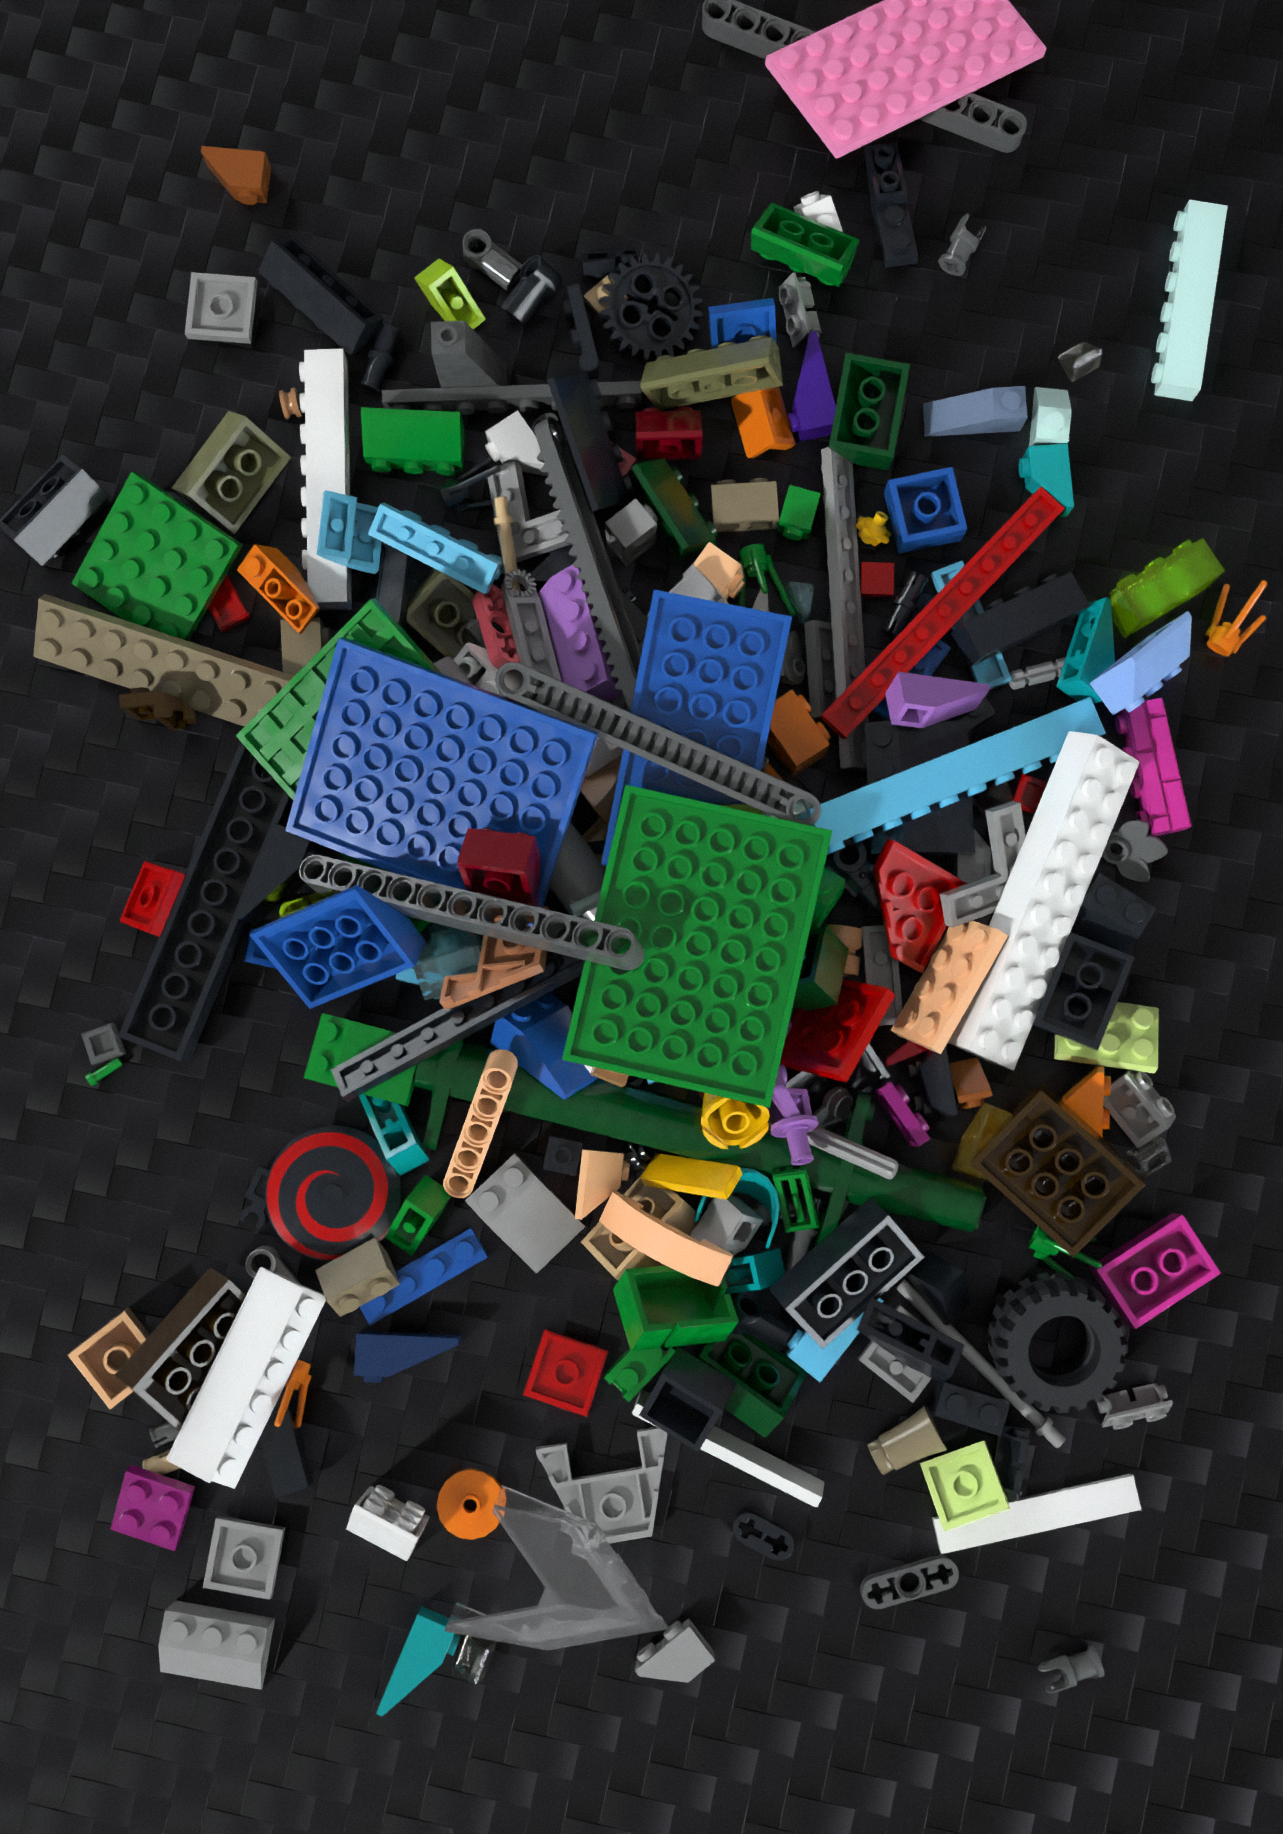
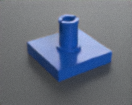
(742, 321)

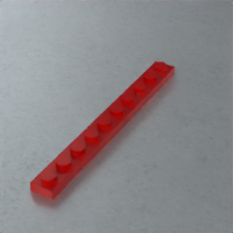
(942, 612)

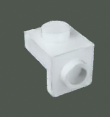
(820, 209)

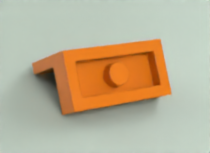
(762, 421)

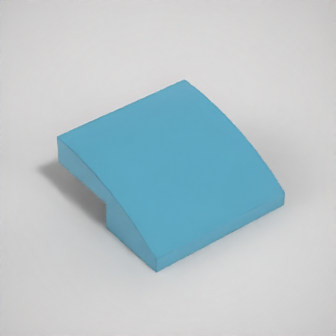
(345, 531)

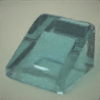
(801, 598)

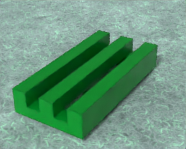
(791, 1175)

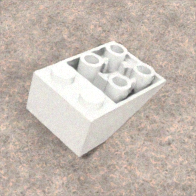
(388, 1521)

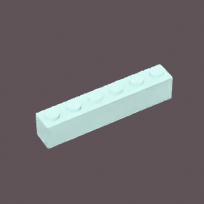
(1190, 300)

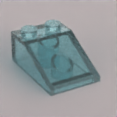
(445, 954)

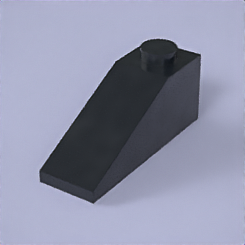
(911, 1341)

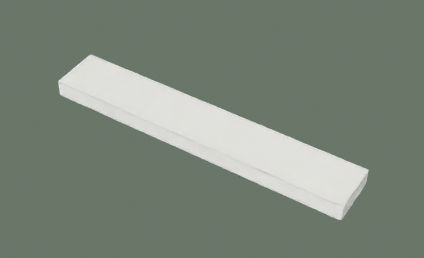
(755, 1462)
(1045, 1512)

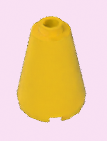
(732, 1122)

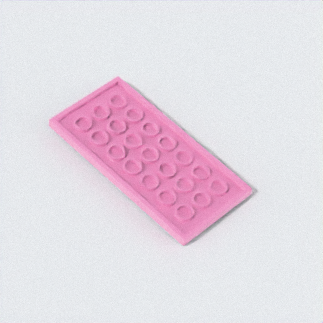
(899, 64)

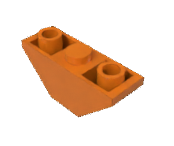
(1087, 1099)

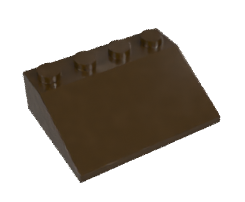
(1058, 1170)
(181, 1350)

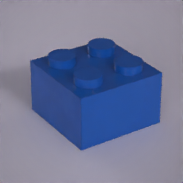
(925, 510)

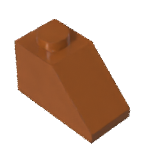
(241, 172)

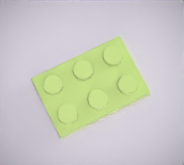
(1127, 1042)

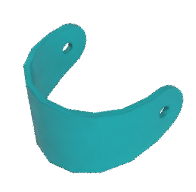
(758, 1187)

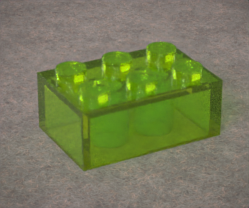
(1163, 586)

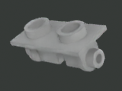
(795, 296)
(1148, 1405)

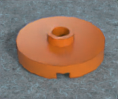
(467, 1485)

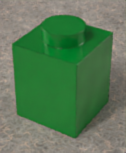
(798, 513)

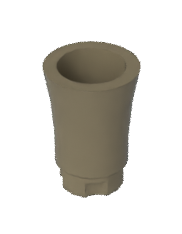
(907, 1442)

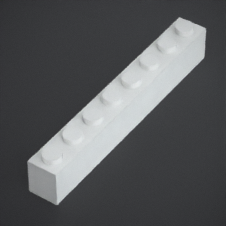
(324, 466)

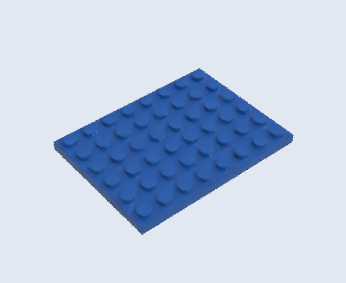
(421, 757)

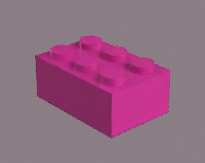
(1154, 1270)

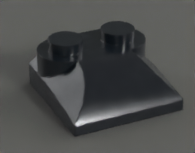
(932, 1083)

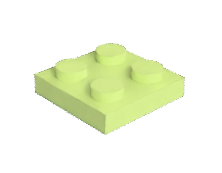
(964, 1486)

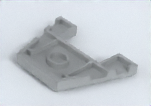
(615, 1500)

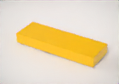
(691, 1176)

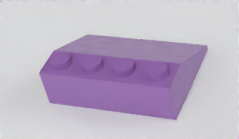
(574, 636)

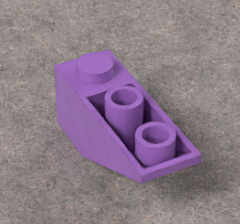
(926, 700)

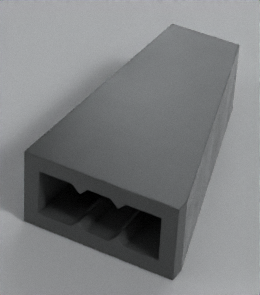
(464, 357)

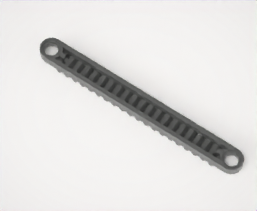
(590, 555)
(658, 744)

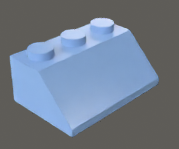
(1145, 666)

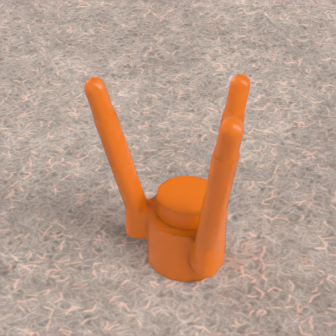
(1225, 638)
(298, 1378)

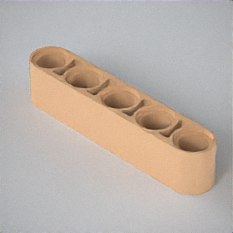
(480, 1123)

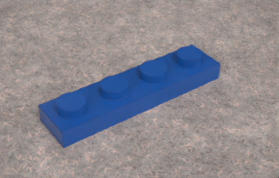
(427, 1274)

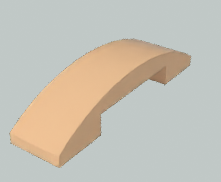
(663, 1242)

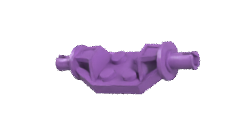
(792, 1117)

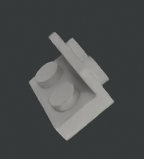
(1139, 1107)

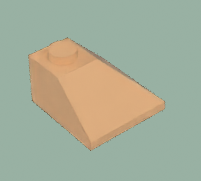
(599, 1176)

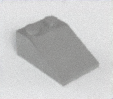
(525, 1213)

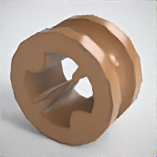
(290, 403)

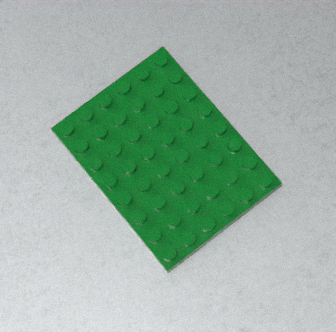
(724, 933)

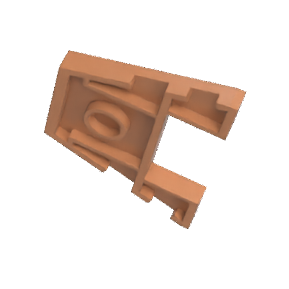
(499, 966)

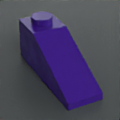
(814, 401)

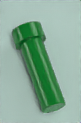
(94, 1077)

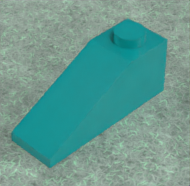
(1089, 651)
(395, 1134)
(420, 1656)

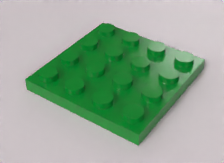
(156, 560)

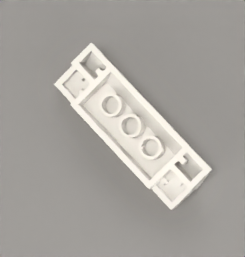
(246, 1378)

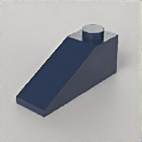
(387, 1353)

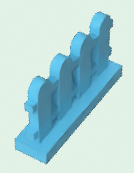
(436, 548)

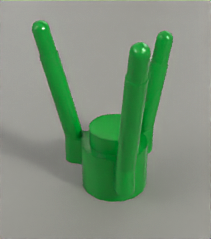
(754, 562)
(1045, 1245)

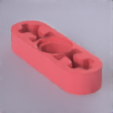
(499, 645)

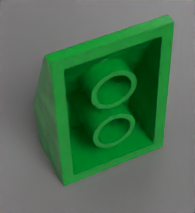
(341, 1040)

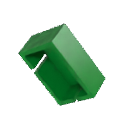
(672, 1309)

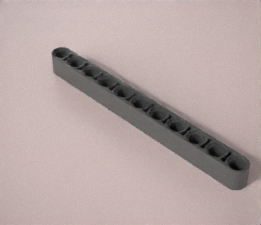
(766, 26)
(482, 915)

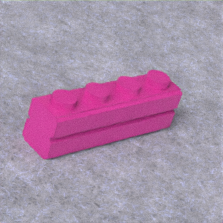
(1157, 778)

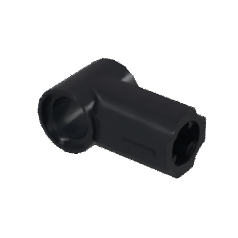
(536, 283)
(760, 1322)

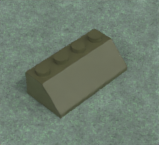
(712, 373)

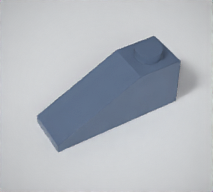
(976, 412)

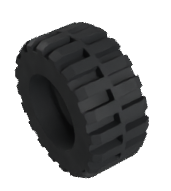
(1087, 1372)

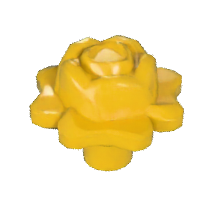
(873, 529)

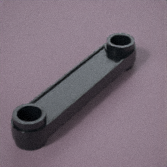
(395, 583)

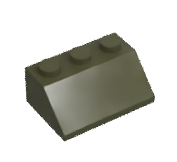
(231, 471)

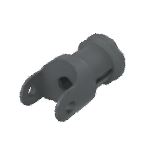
(961, 247)
(1073, 1669)

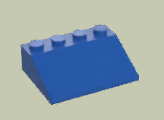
(340, 945)

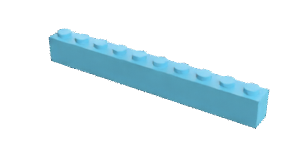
(953, 773)

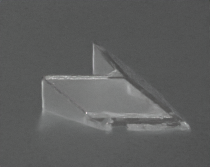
(586, 1583)

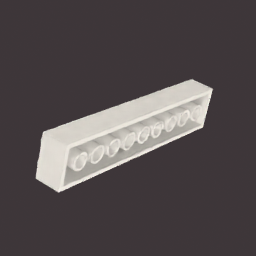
(1046, 894)

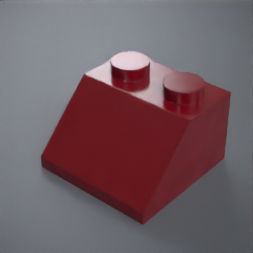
(668, 434)
(501, 865)

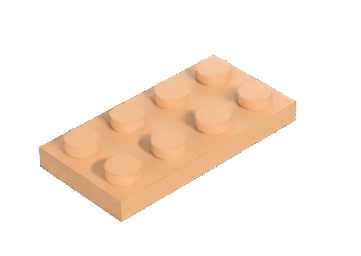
(949, 984)

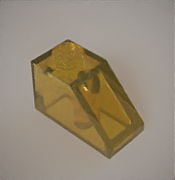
(976, 1136)

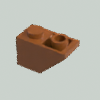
(969, 1083)

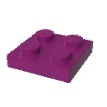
(894, 1101)
(152, 1507)

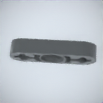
(887, 1598)

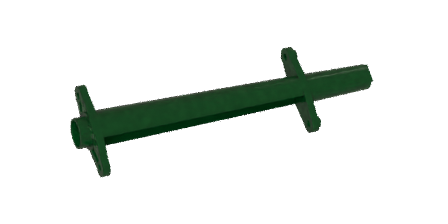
(676, 1127)

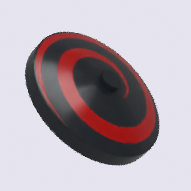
(332, 1192)

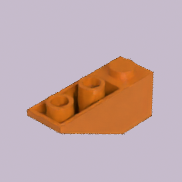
(280, 585)

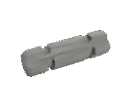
(1036, 673)

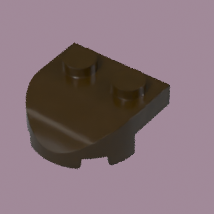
(158, 705)

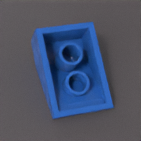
(538, 1041)

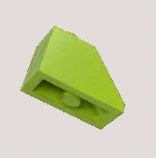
(449, 294)

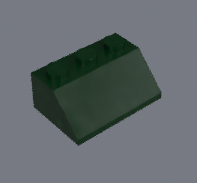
(869, 410)
(676, 511)
(763, 1375)

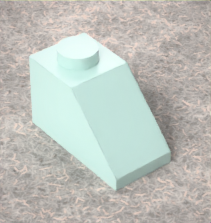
(1050, 417)

